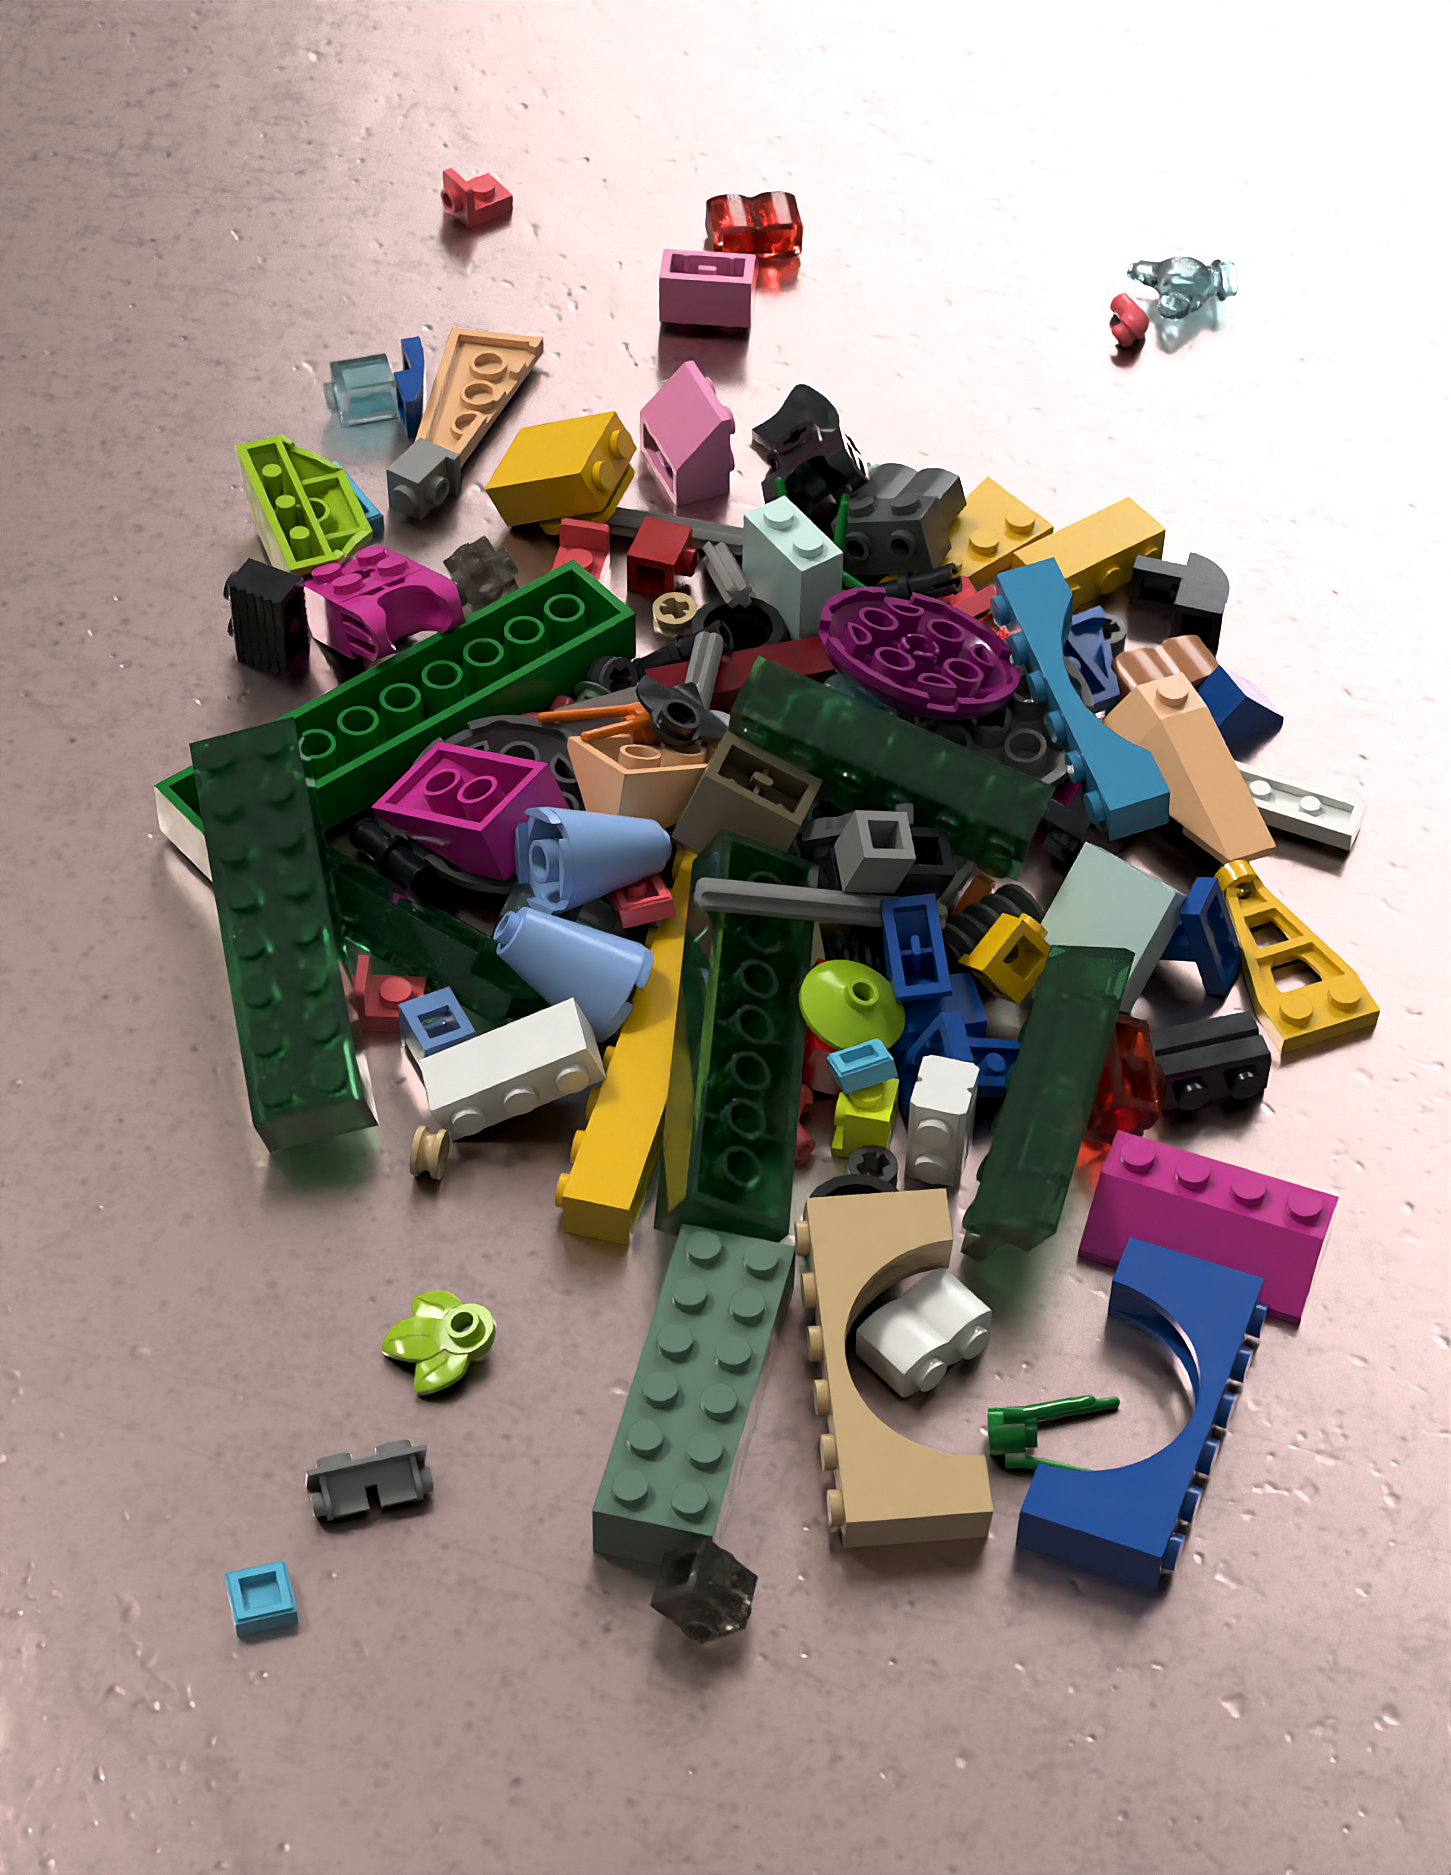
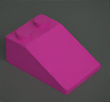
(469, 805)

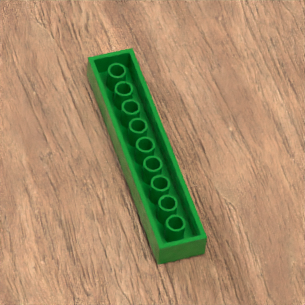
(377, 724)

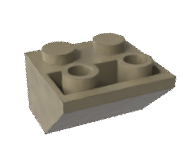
(746, 794)

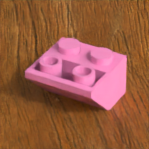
(707, 288)
(688, 437)

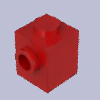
(660, 558)

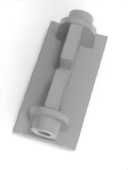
(390, 1470)

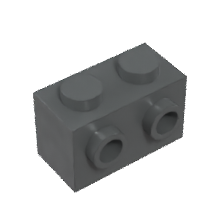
(894, 535)

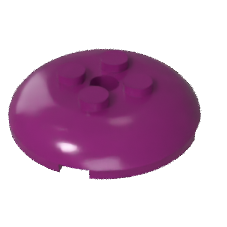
(917, 654)

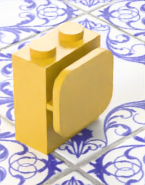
(564, 471)

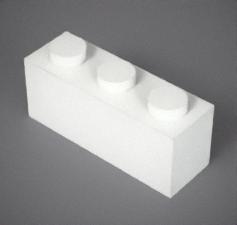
(512, 1069)

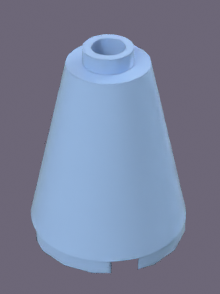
(584, 855)
(575, 962)

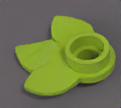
(436, 1340)

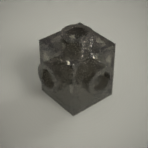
(481, 573)
(704, 1591)

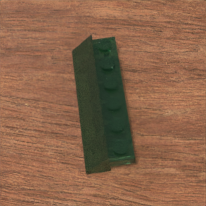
(429, 943)
(1047, 1099)

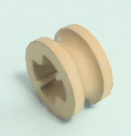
(671, 603)
(429, 1152)

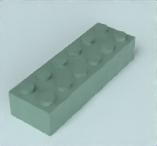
(694, 1395)

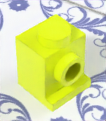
(865, 1118)

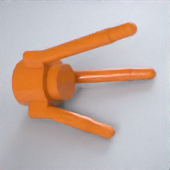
(633, 722)

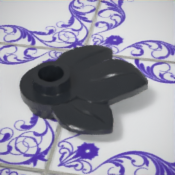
(679, 714)

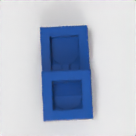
(411, 386)

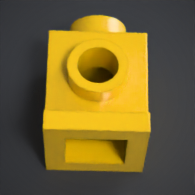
(1009, 957)

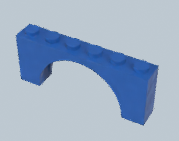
(1130, 1515)

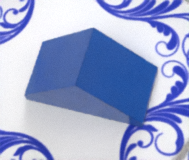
(1237, 705)
(914, 948)

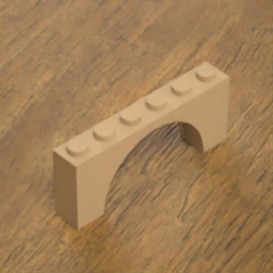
(883, 1482)

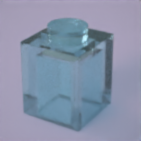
(362, 391)

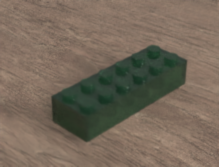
(883, 761)

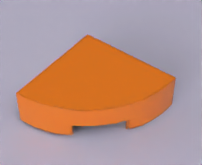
(979, 887)

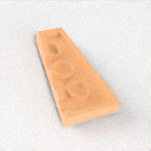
(474, 386)

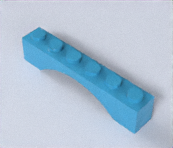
(1118, 777)

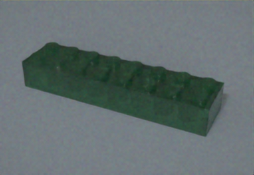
(282, 936)
(736, 1054)

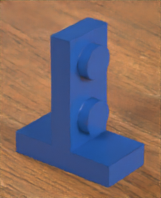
(1207, 937)
(949, 1039)

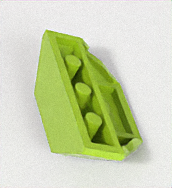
(300, 505)

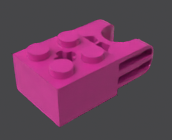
(377, 602)

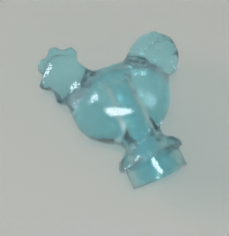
(1185, 282)

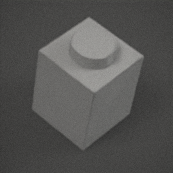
(874, 851)

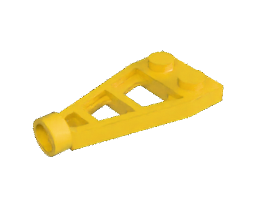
(1306, 1013)

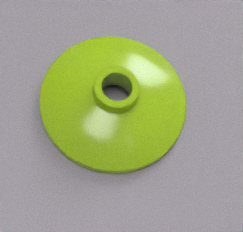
(850, 1005)

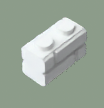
(941, 1120)

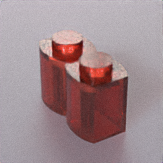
(755, 225)

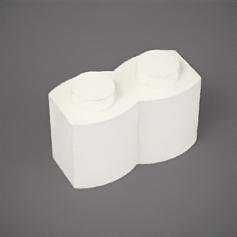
(924, 1333)

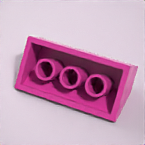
(1211, 1214)

